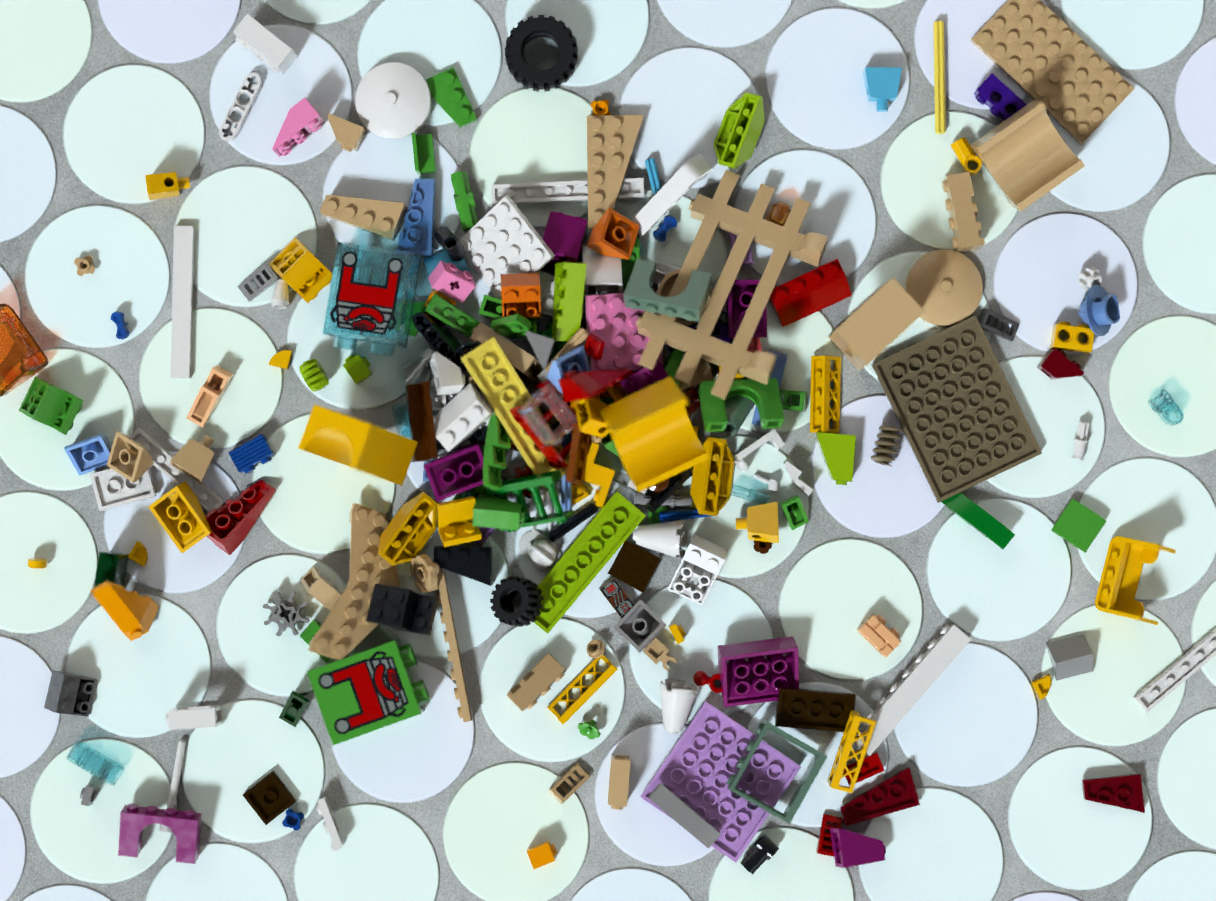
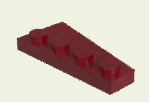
(885, 798)

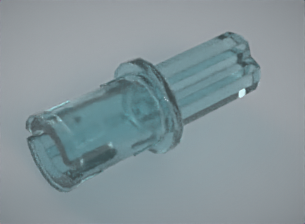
(749, 494)

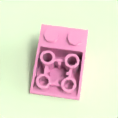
(299, 123)

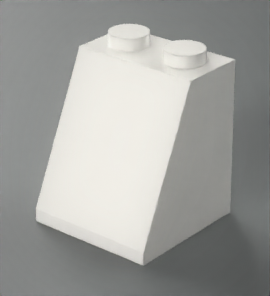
(602, 273)

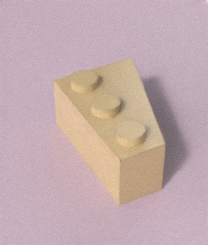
(536, 682)

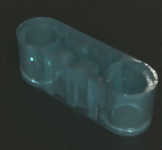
(95, 763)

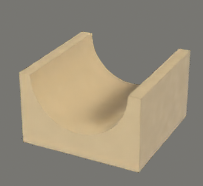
(1026, 156)
(876, 324)

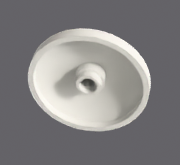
(393, 100)

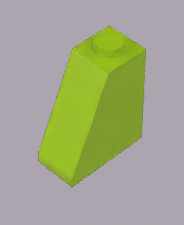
(838, 455)

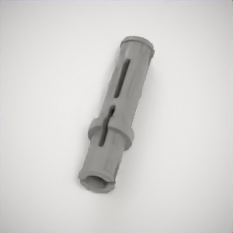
(673, 500)

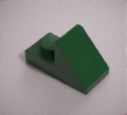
(294, 708)

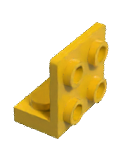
(456, 522)

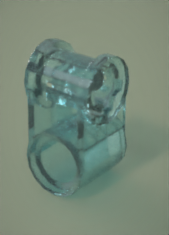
(1165, 407)

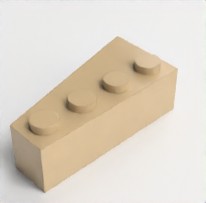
(962, 212)
(369, 215)

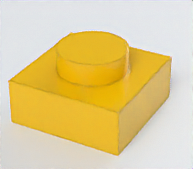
(677, 632)

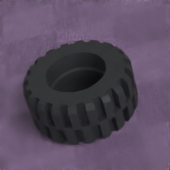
(533, 29)

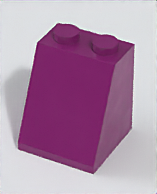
(564, 238)

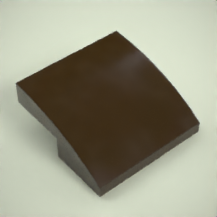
(634, 566)

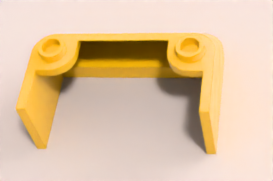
(1122, 576)

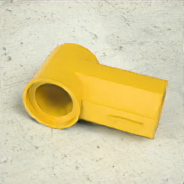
(966, 154)

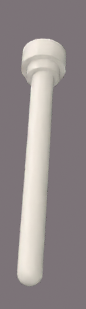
(175, 780)

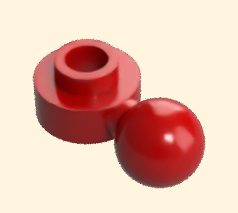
(701, 678)

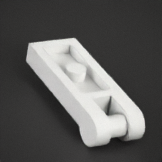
(330, 824)

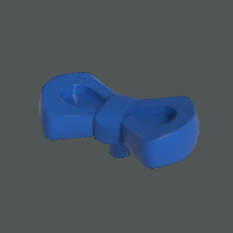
(668, 223)
(118, 318)

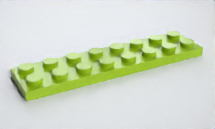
(586, 558)

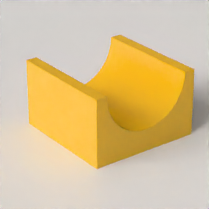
(653, 434)
(358, 444)

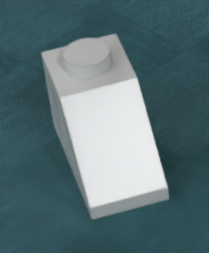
(446, 375)

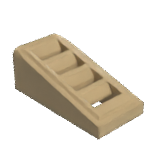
(581, 771)

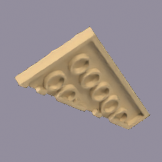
(608, 155)

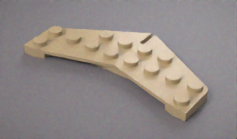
(347, 620)

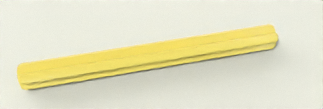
(939, 77)

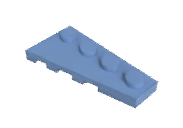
(419, 220)

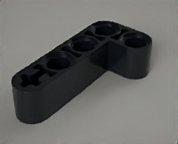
(429, 325)

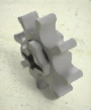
(294, 609)

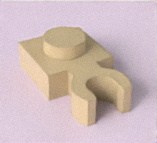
(657, 652)

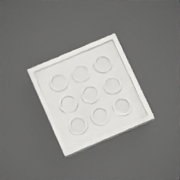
(504, 245)

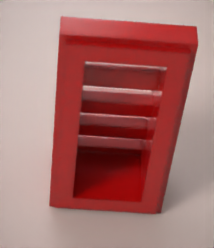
(822, 834)

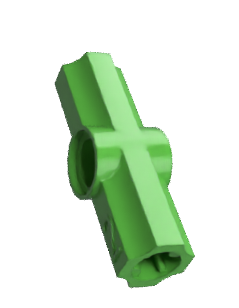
(464, 200)

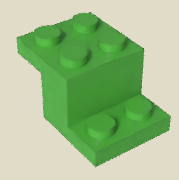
(51, 405)

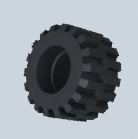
(529, 605)

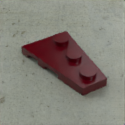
(1118, 791)

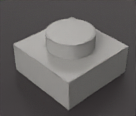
(88, 794)

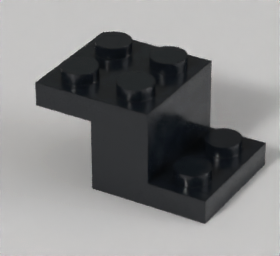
(402, 609)

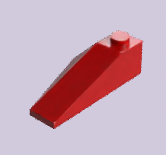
(589, 383)
(236, 518)

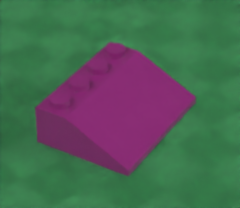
(757, 669)

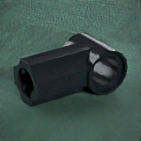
(449, 243)
(762, 851)

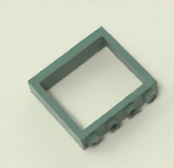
(801, 790)

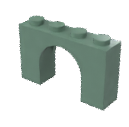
(686, 305)

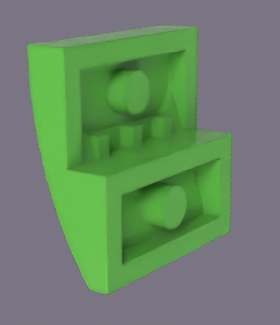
(1078, 525)

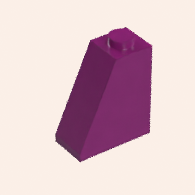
(855, 849)

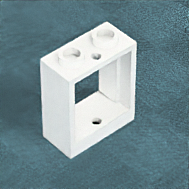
(194, 717)

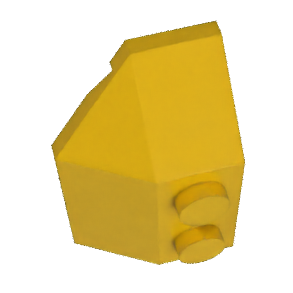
(713, 477)
(409, 530)

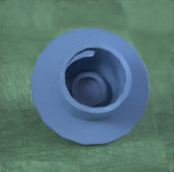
(1099, 310)

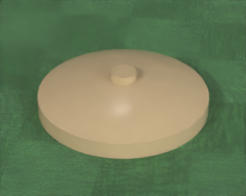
(945, 287)

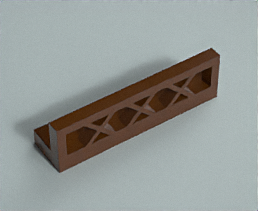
(421, 421)

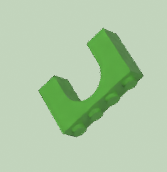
(764, 396)

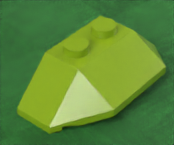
(739, 131)

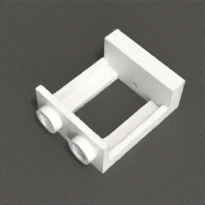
(772, 436)

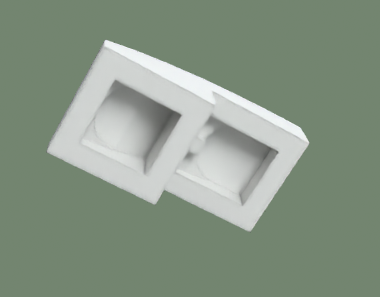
(793, 474)

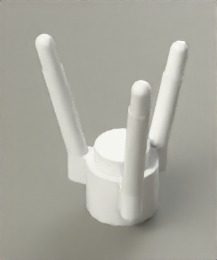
(425, 357)
(546, 500)

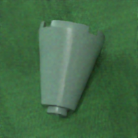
(737, 410)

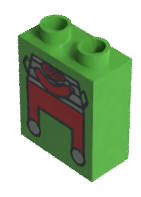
(368, 691)

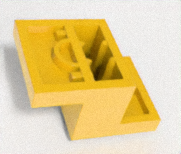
(301, 270)
(597, 475)

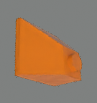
(614, 235)

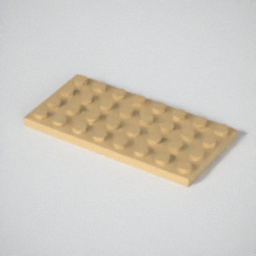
(1053, 65)

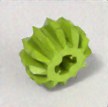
(313, 375)

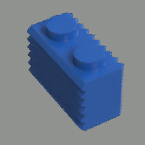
(252, 453)

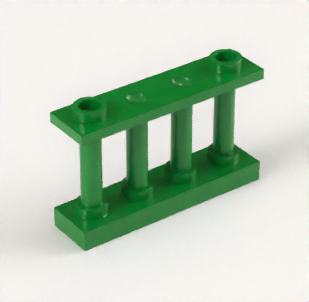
(533, 482)

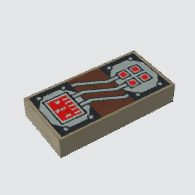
(617, 597)

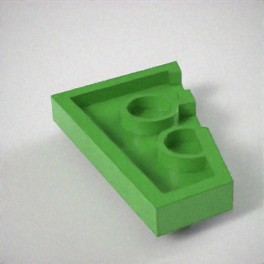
(450, 95)

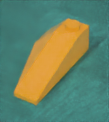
(127, 609)

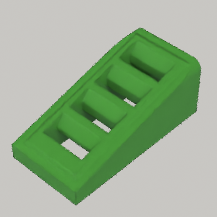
(803, 400)

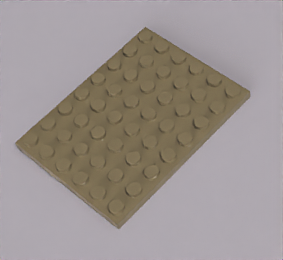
(956, 409)

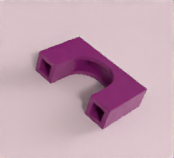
(184, 824)

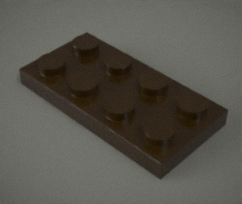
(813, 709)

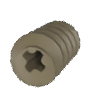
(886, 445)

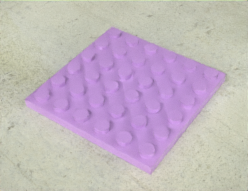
(699, 773)

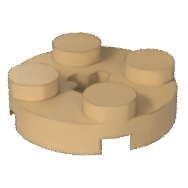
(425, 573)

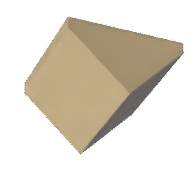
(128, 457)

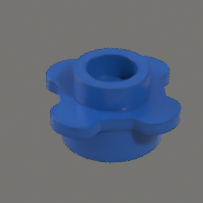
(287, 822)

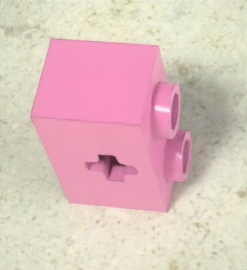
(452, 281)

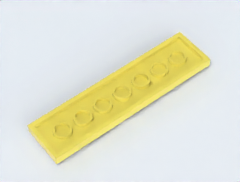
(505, 391)

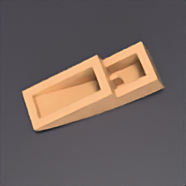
(209, 395)

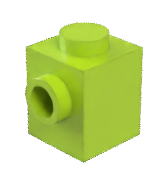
(357, 368)

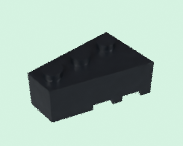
(466, 561)

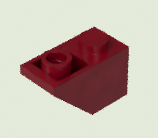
(1057, 366)

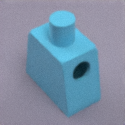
(882, 85)

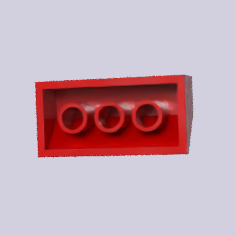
(810, 293)

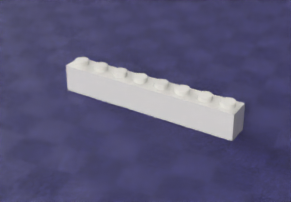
(914, 685)

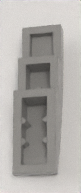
(684, 815)

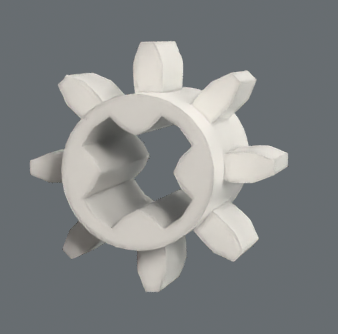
(1089, 277)

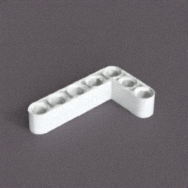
(671, 192)

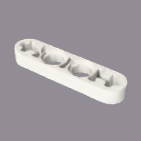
(238, 106)

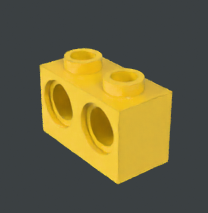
(1072, 342)

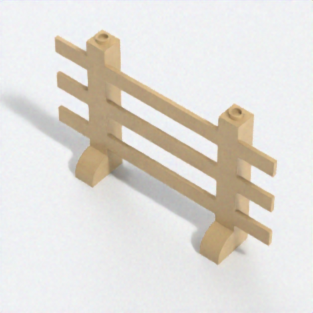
(749, 228)

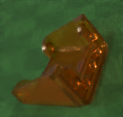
(19, 352)

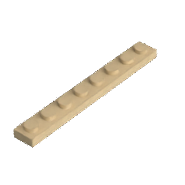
(454, 653)

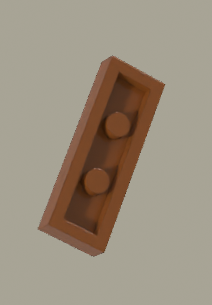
(577, 456)

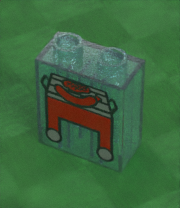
(371, 298)

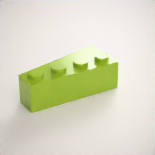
(568, 299)

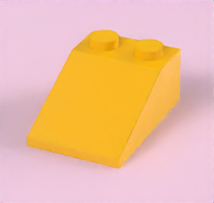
(181, 516)

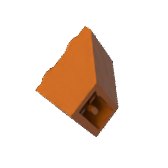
(521, 295)

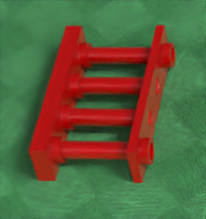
(554, 458)

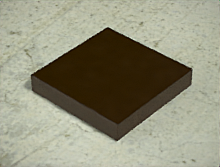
(269, 797)

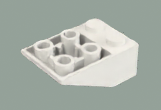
(698, 569)

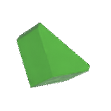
(794, 512)

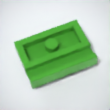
(513, 325)

